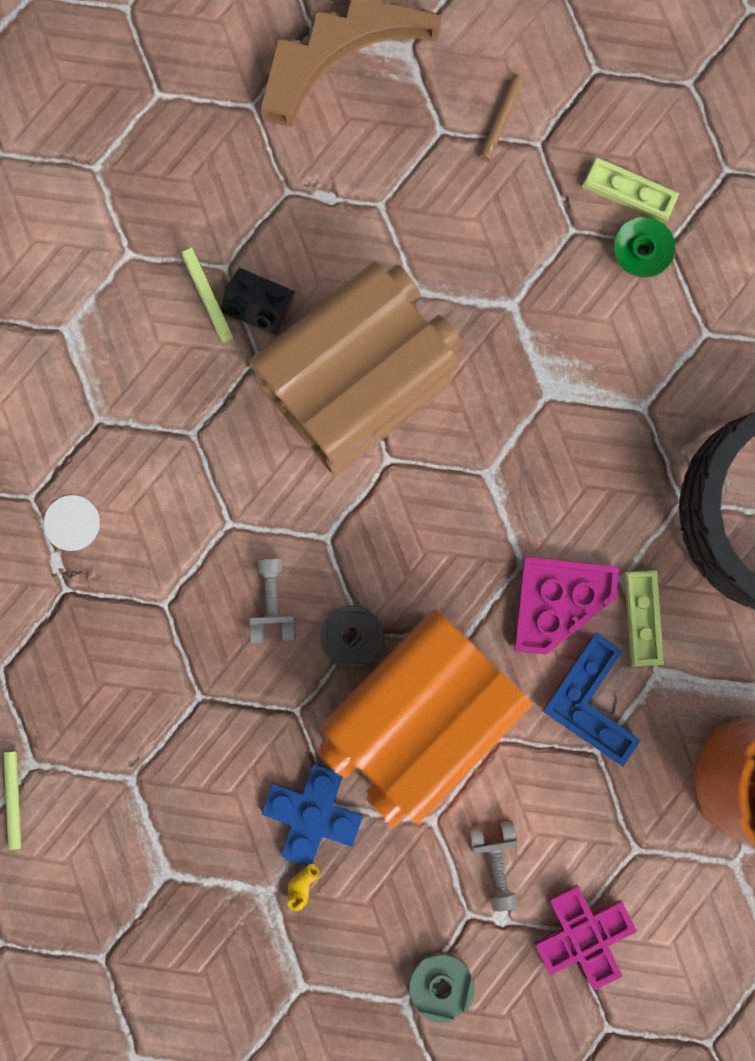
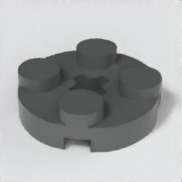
(339, 649)

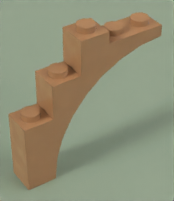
(333, 38)

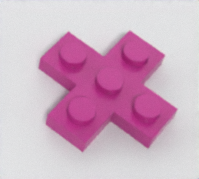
(585, 937)

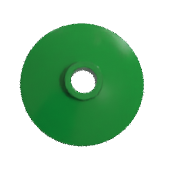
(652, 236)

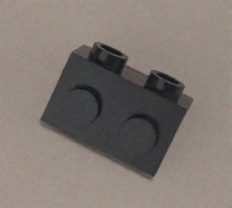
(256, 300)

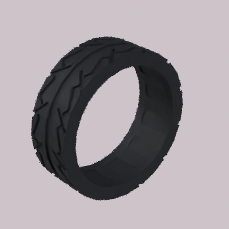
(702, 515)

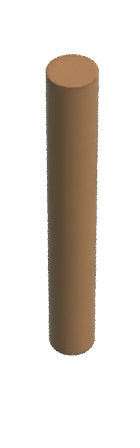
(501, 117)

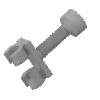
(269, 569)
(503, 899)

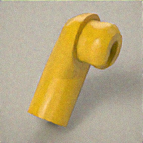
(299, 887)

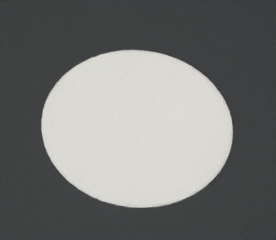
(71, 523)

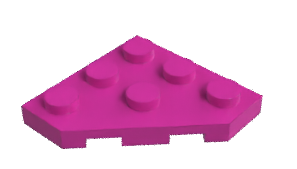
(559, 600)

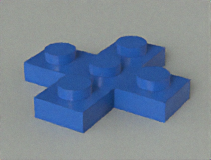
(312, 815)

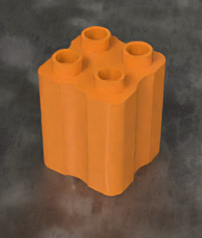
(421, 720)

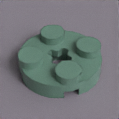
(424, 995)

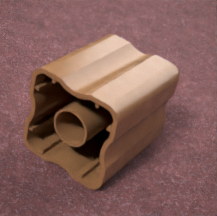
(358, 365)

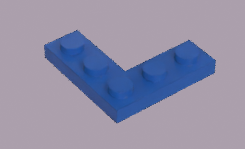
(571, 707)

